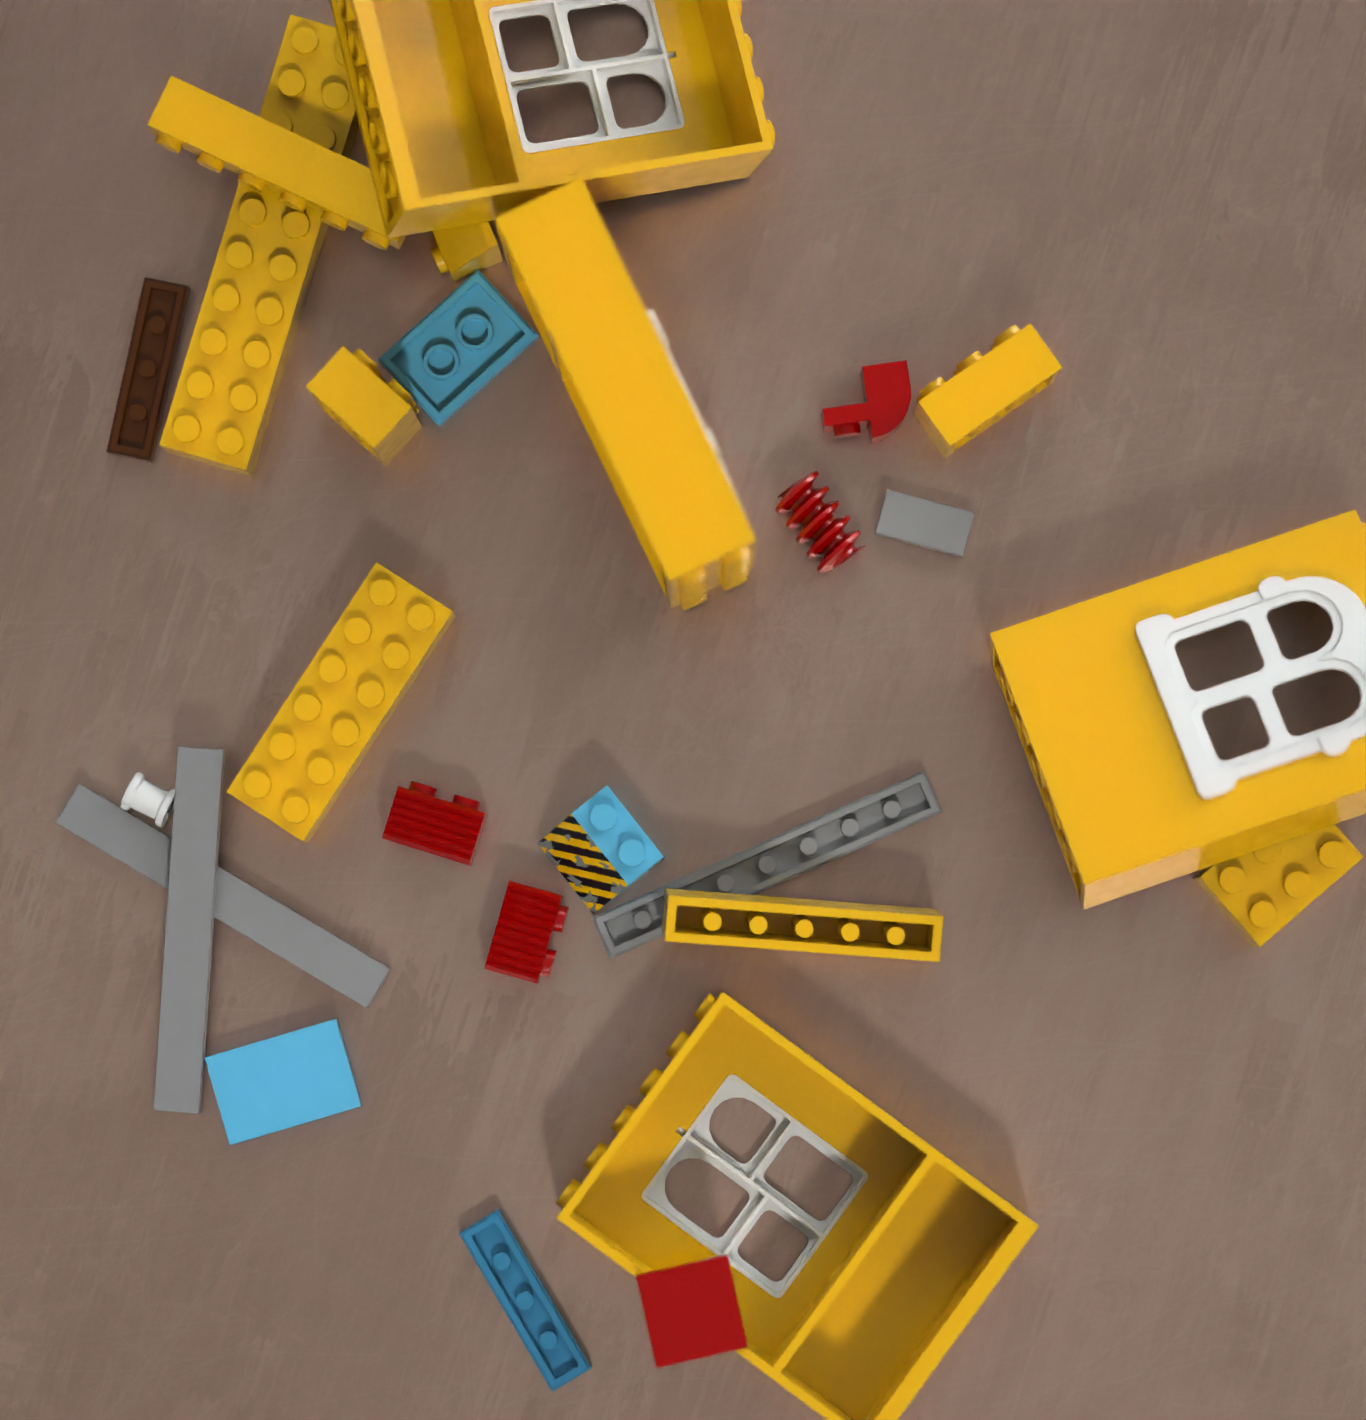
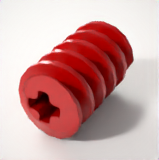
(818, 523)

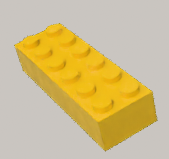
(341, 703)

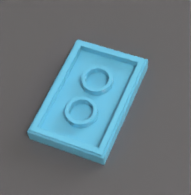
(458, 348)
(283, 1081)

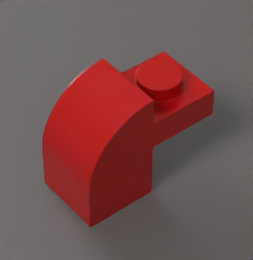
(884, 408)

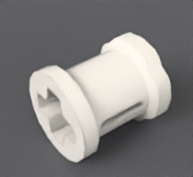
(149, 799)

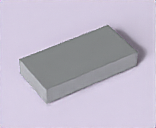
(924, 523)

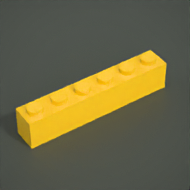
(270, 158)
(802, 925)

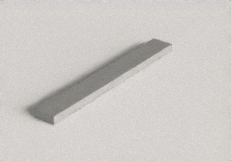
(778, 858)
(236, 901)
(189, 929)

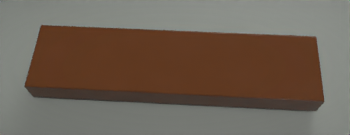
(148, 369)

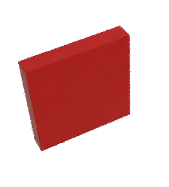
(691, 1311)

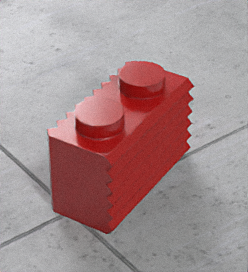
(435, 824)
(525, 933)

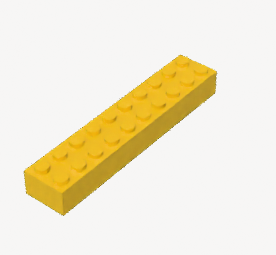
(261, 270)

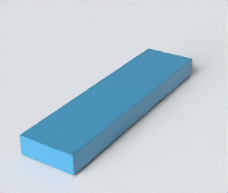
(525, 1300)

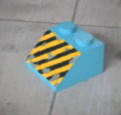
(600, 850)

